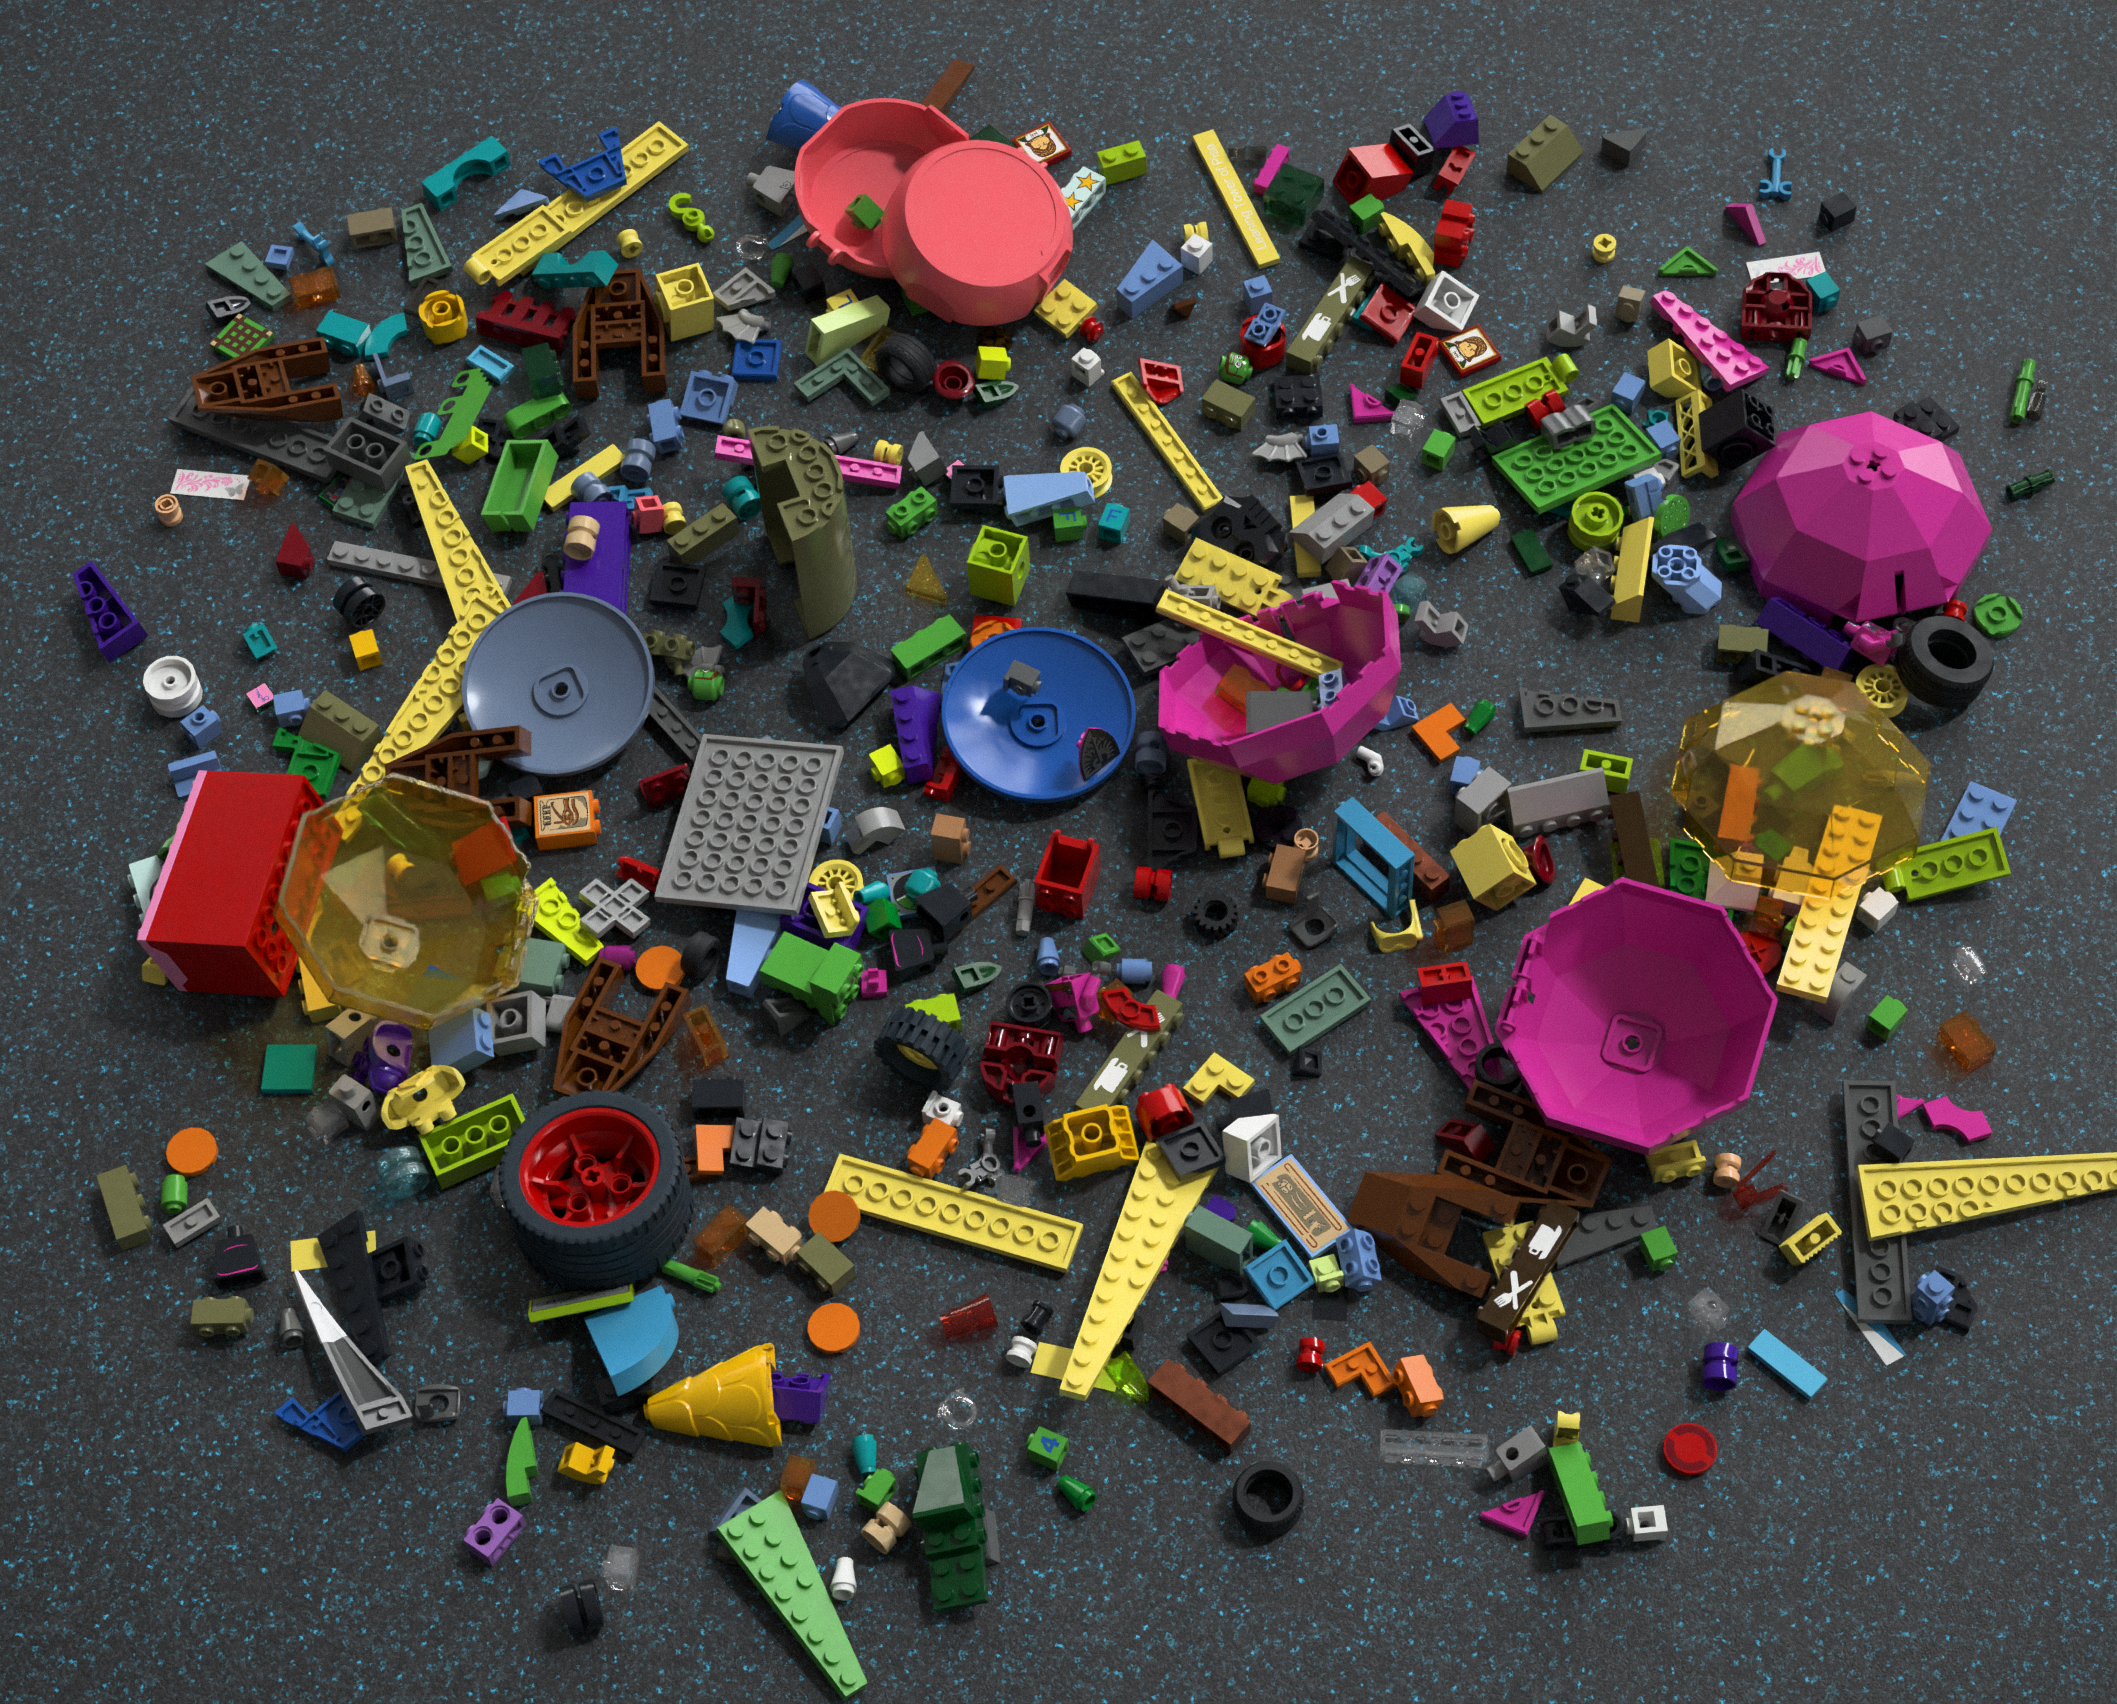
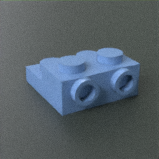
(709, 397)

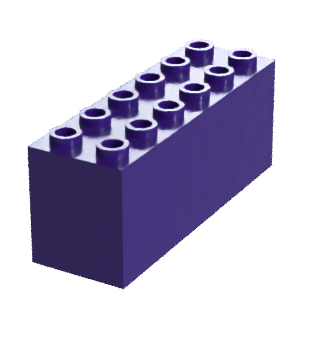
(609, 568)

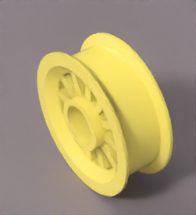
(1092, 462)
(1883, 678)
(837, 872)

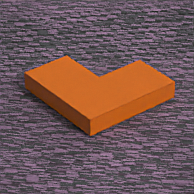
(1435, 731)
(710, 1145)
(1361, 1364)

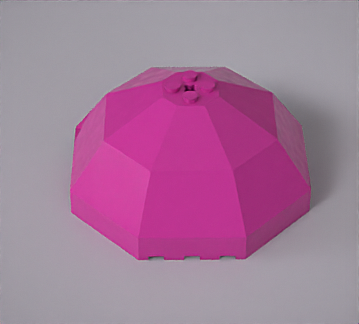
(1839, 533)
(1354, 629)
(1643, 970)

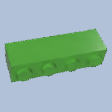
(1580, 1493)

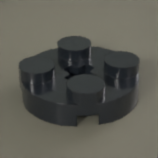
(1272, 816)

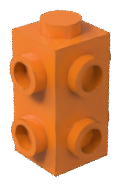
(1272, 977)
(931, 1150)
(1417, 1386)

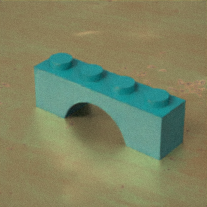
(486, 158)
(591, 271)

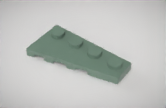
(423, 246)
(249, 275)

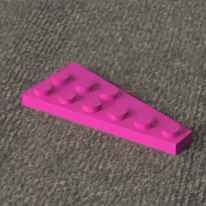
(1710, 345)
(1457, 1031)

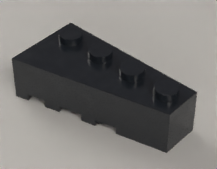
(1117, 596)

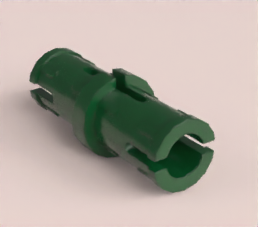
(2030, 484)

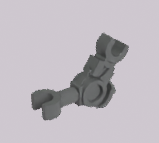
(986, 1164)

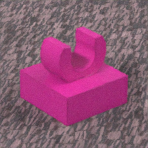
(874, 983)

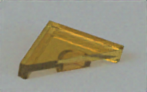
(925, 582)

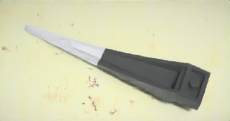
(363, 1388)

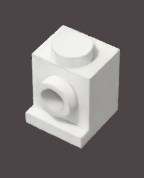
(1089, 362)
(953, 1113)
(1651, 1516)

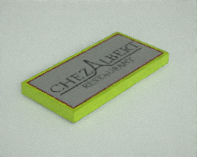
(578, 1302)

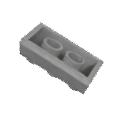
(1333, 526)

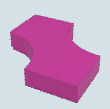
(1968, 1124)

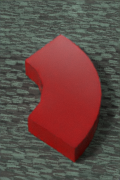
(1130, 1012)

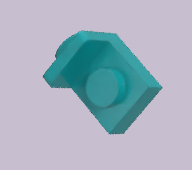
(259, 640)

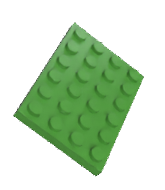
(1557, 476)

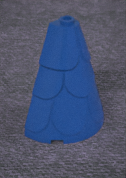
(801, 115)

